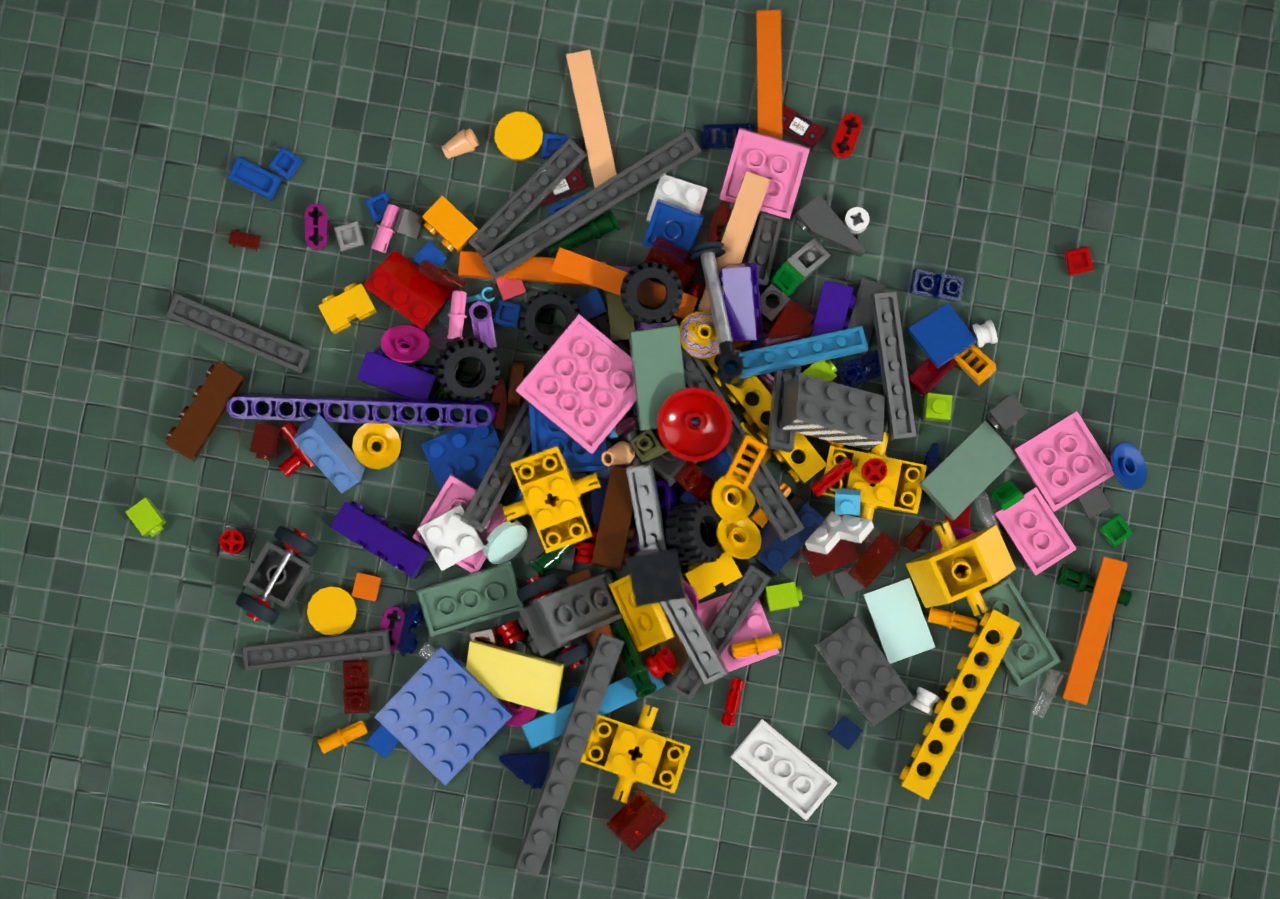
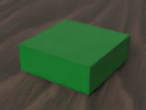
(787, 278)
(1007, 495)
(1115, 530)

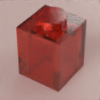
(266, 441)

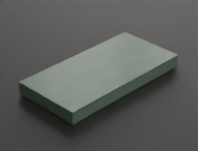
(656, 370)
(968, 470)
(470, 598)
(1029, 649)

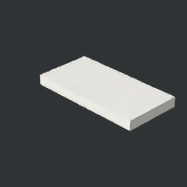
(783, 769)

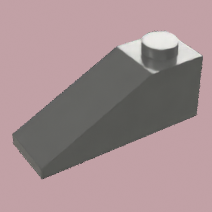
(825, 225)

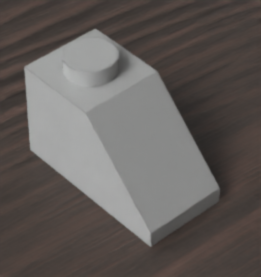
(809, 258)

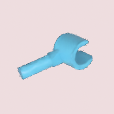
(480, 297)

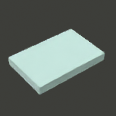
(899, 621)

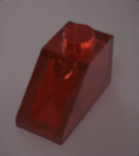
(790, 325)
(874, 559)

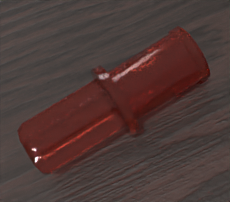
(440, 276)

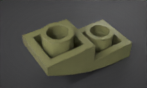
(619, 319)
(648, 445)

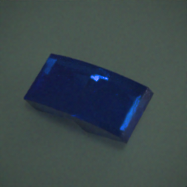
(937, 286)
(860, 370)
(407, 638)

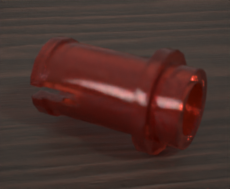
(244, 240)
(917, 536)

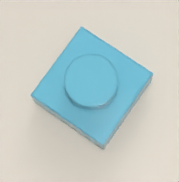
(847, 501)

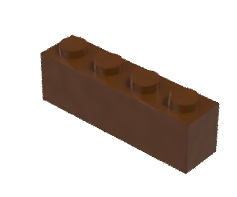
(205, 411)
(615, 523)

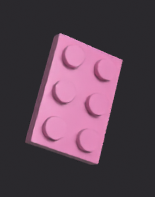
(1035, 532)

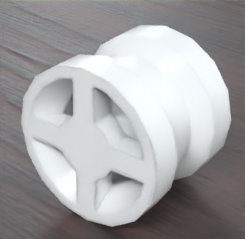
(854, 224)
(984, 333)
(924, 700)

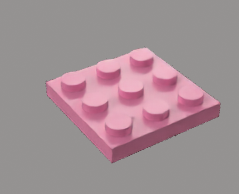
(770, 158)
(1064, 461)
(452, 494)
(753, 625)

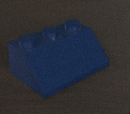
(773, 551)

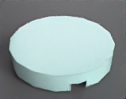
(505, 542)

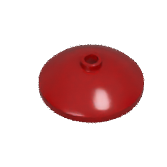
(691, 440)

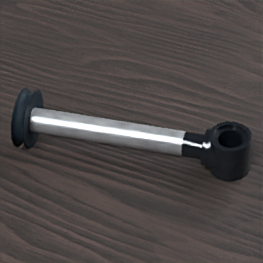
(707, 254)

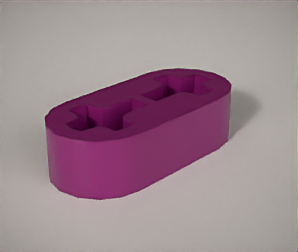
(310, 227)
(385, 625)

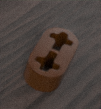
(516, 379)

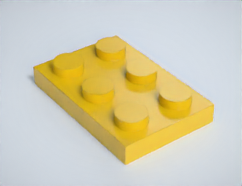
(646, 622)

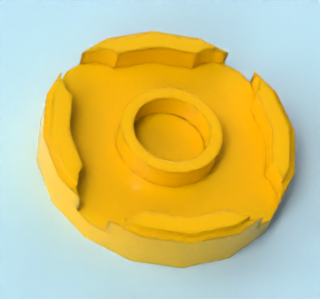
(518, 136)
(332, 611)

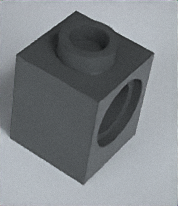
(768, 313)
(1006, 413)

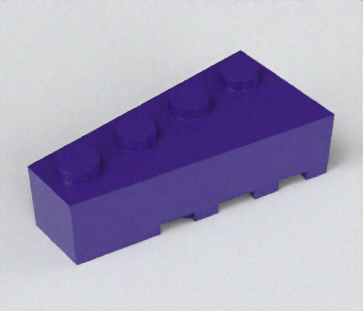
(380, 540)

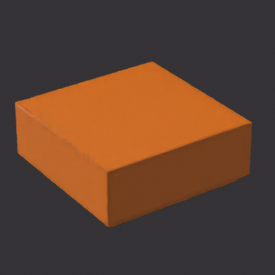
(366, 587)

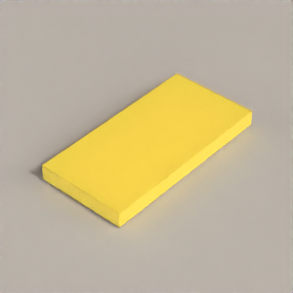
(516, 675)

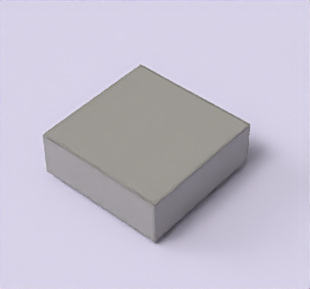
(349, 236)

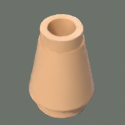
(461, 143)
(619, 454)

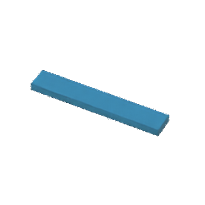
(802, 352)
(553, 724)

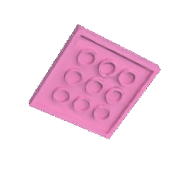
(582, 384)

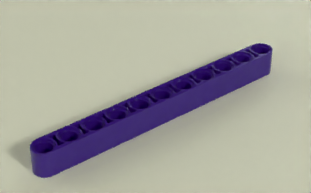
(350, 414)

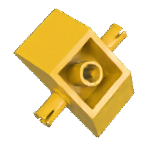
(896, 492)
(556, 520)
(985, 563)
(660, 760)

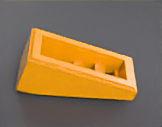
(981, 377)
(737, 458)

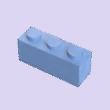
(329, 453)

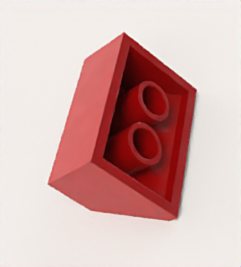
(407, 291)

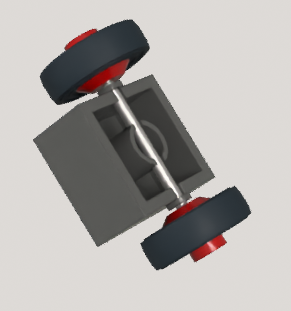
(277, 575)
(529, 620)

